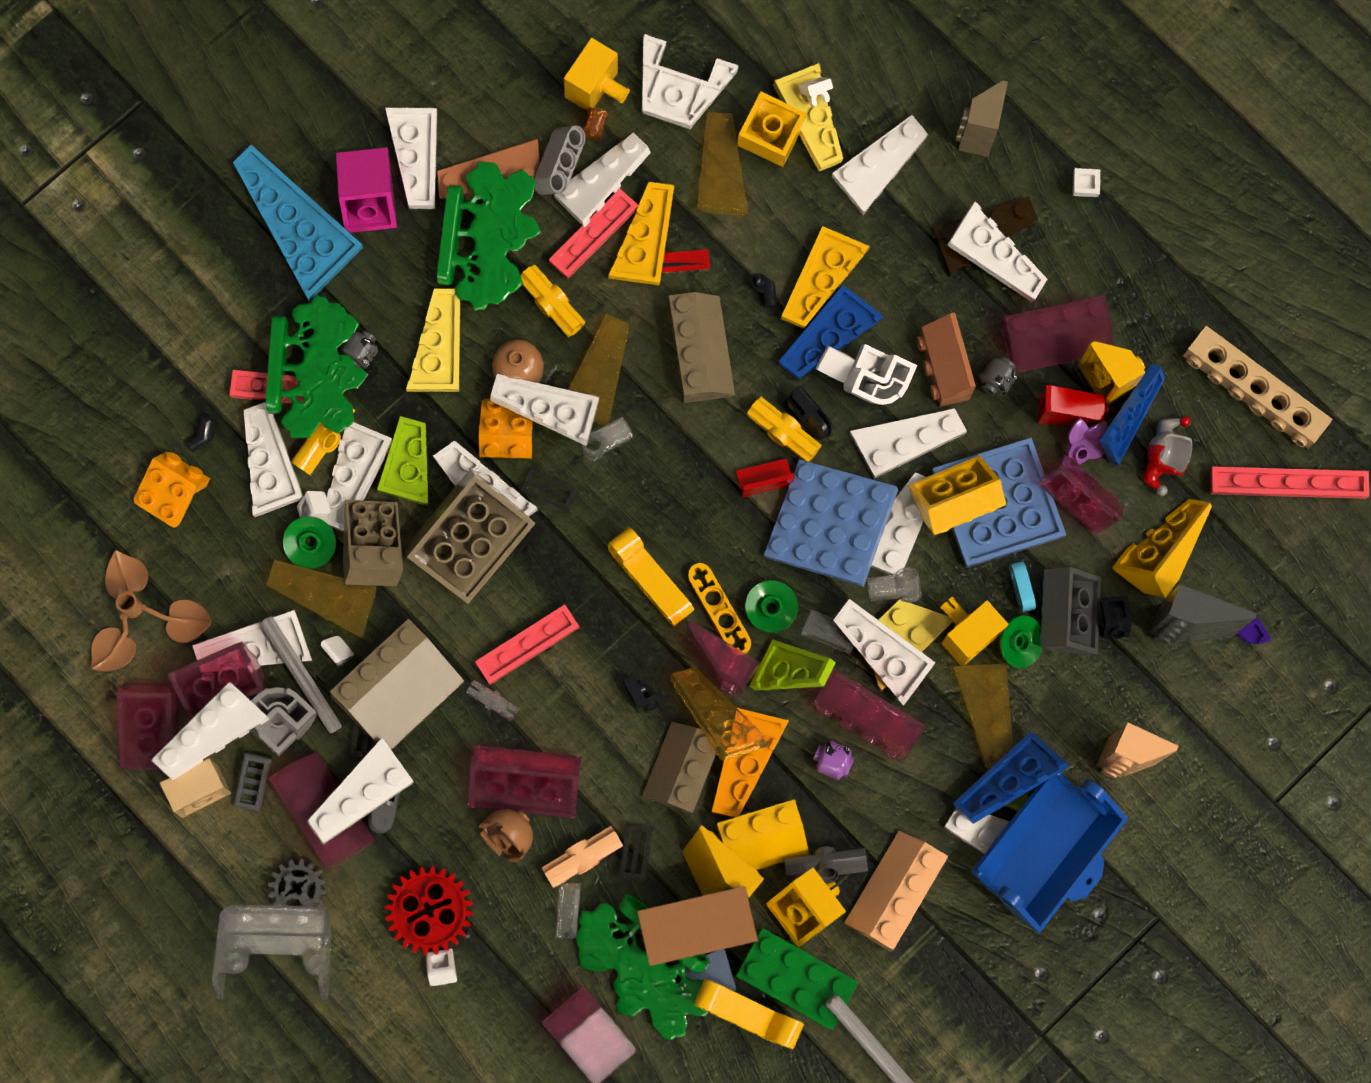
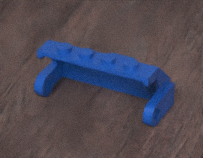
(1051, 849)

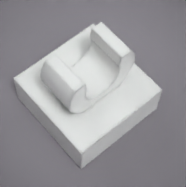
(815, 87)
(1086, 182)

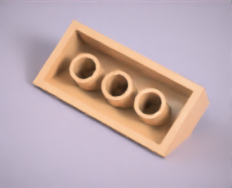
(1132, 750)
(895, 890)

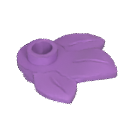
(1085, 440)

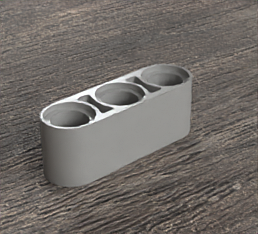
(559, 160)

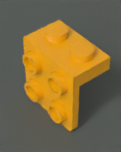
(504, 432)
(169, 488)

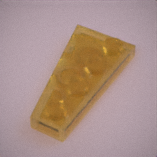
(721, 174)
(602, 365)
(325, 595)
(988, 708)
(719, 719)

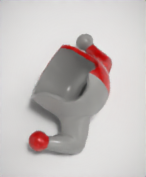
(1167, 453)

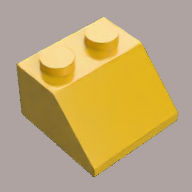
(771, 129)

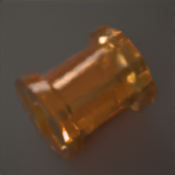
(595, 123)

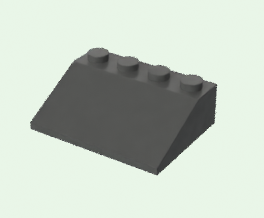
(1197, 616)

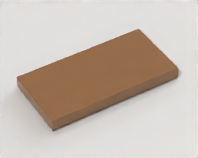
(697, 926)

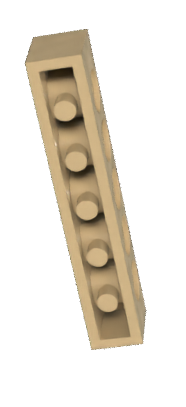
(1271, 388)

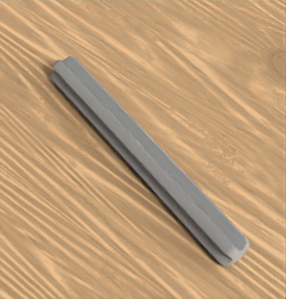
(301, 674)
(867, 1040)

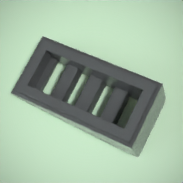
(262, 783)

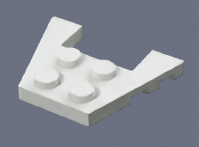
(677, 95)

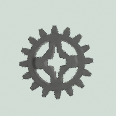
(308, 881)

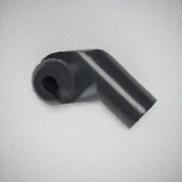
(766, 288)

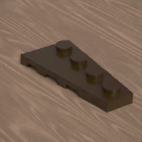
(1010, 220)

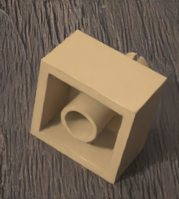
(195, 788)

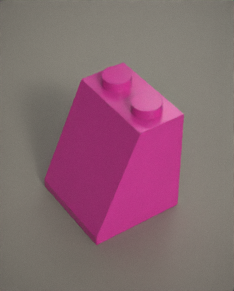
(366, 190)

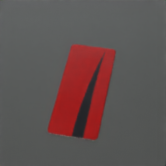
(686, 261)

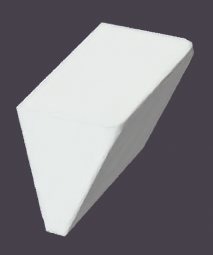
(835, 364)
(314, 504)
(337, 650)
(441, 967)

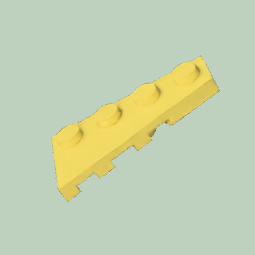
(817, 130)
(438, 353)

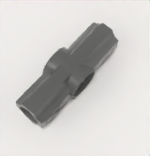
(827, 863)

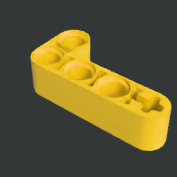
(649, 577)
(748, 1014)

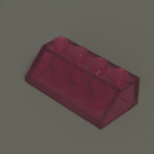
(1056, 333)
(868, 715)
(524, 781)
(304, 788)

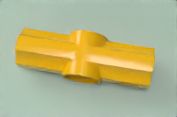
(552, 301)
(783, 429)
(315, 447)

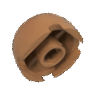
(518, 361)
(508, 832)

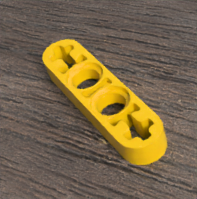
(720, 609)

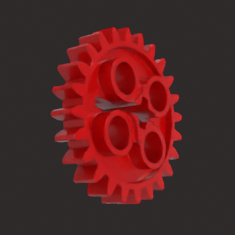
(439, 933)

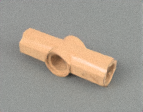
(582, 856)

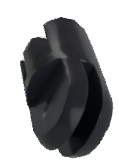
(808, 414)

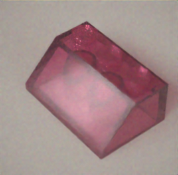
(1082, 495)
(205, 678)

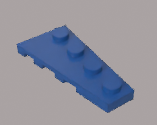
(835, 326)
(1128, 420)
(1013, 775)

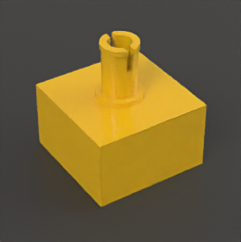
(594, 76)
(972, 631)
(806, 906)

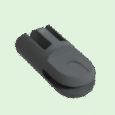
(383, 817)

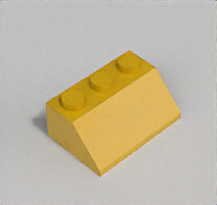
(1111, 371)
(957, 494)
(765, 835)

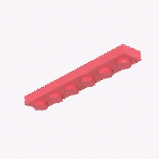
(1289, 482)

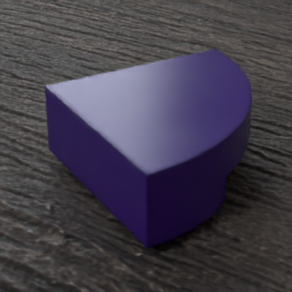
(1254, 633)

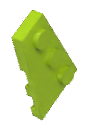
(406, 465)
(791, 668)

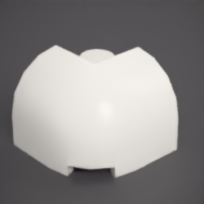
(878, 376)

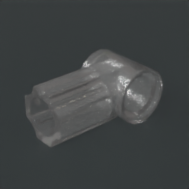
(608, 437)
(902, 585)

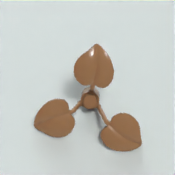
(123, 577)

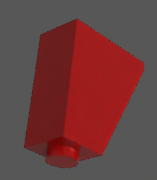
(1066, 405)

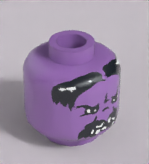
(833, 760)

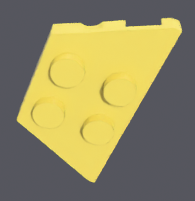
(915, 625)

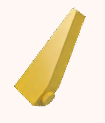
(1160, 558)

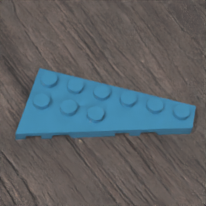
(304, 232)

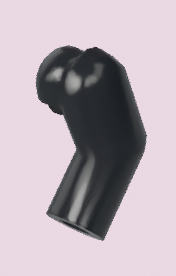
(205, 433)

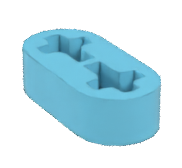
(1022, 586)

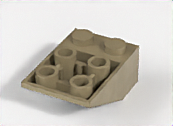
(371, 543)

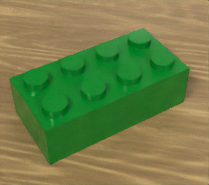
(794, 978)

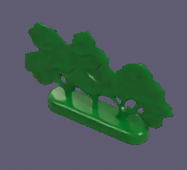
(496, 230)
(320, 375)
(637, 982)

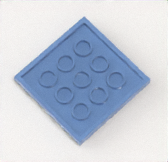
(1029, 511)
(831, 522)

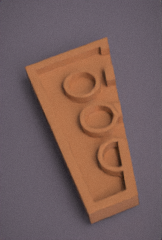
(508, 161)

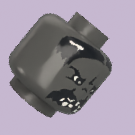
(360, 348)
(998, 376)

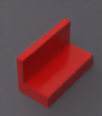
(764, 478)

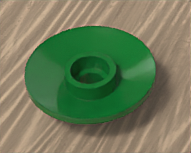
(300, 551)
(771, 593)
(1021, 641)

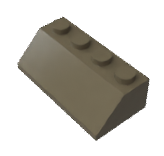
(700, 347)

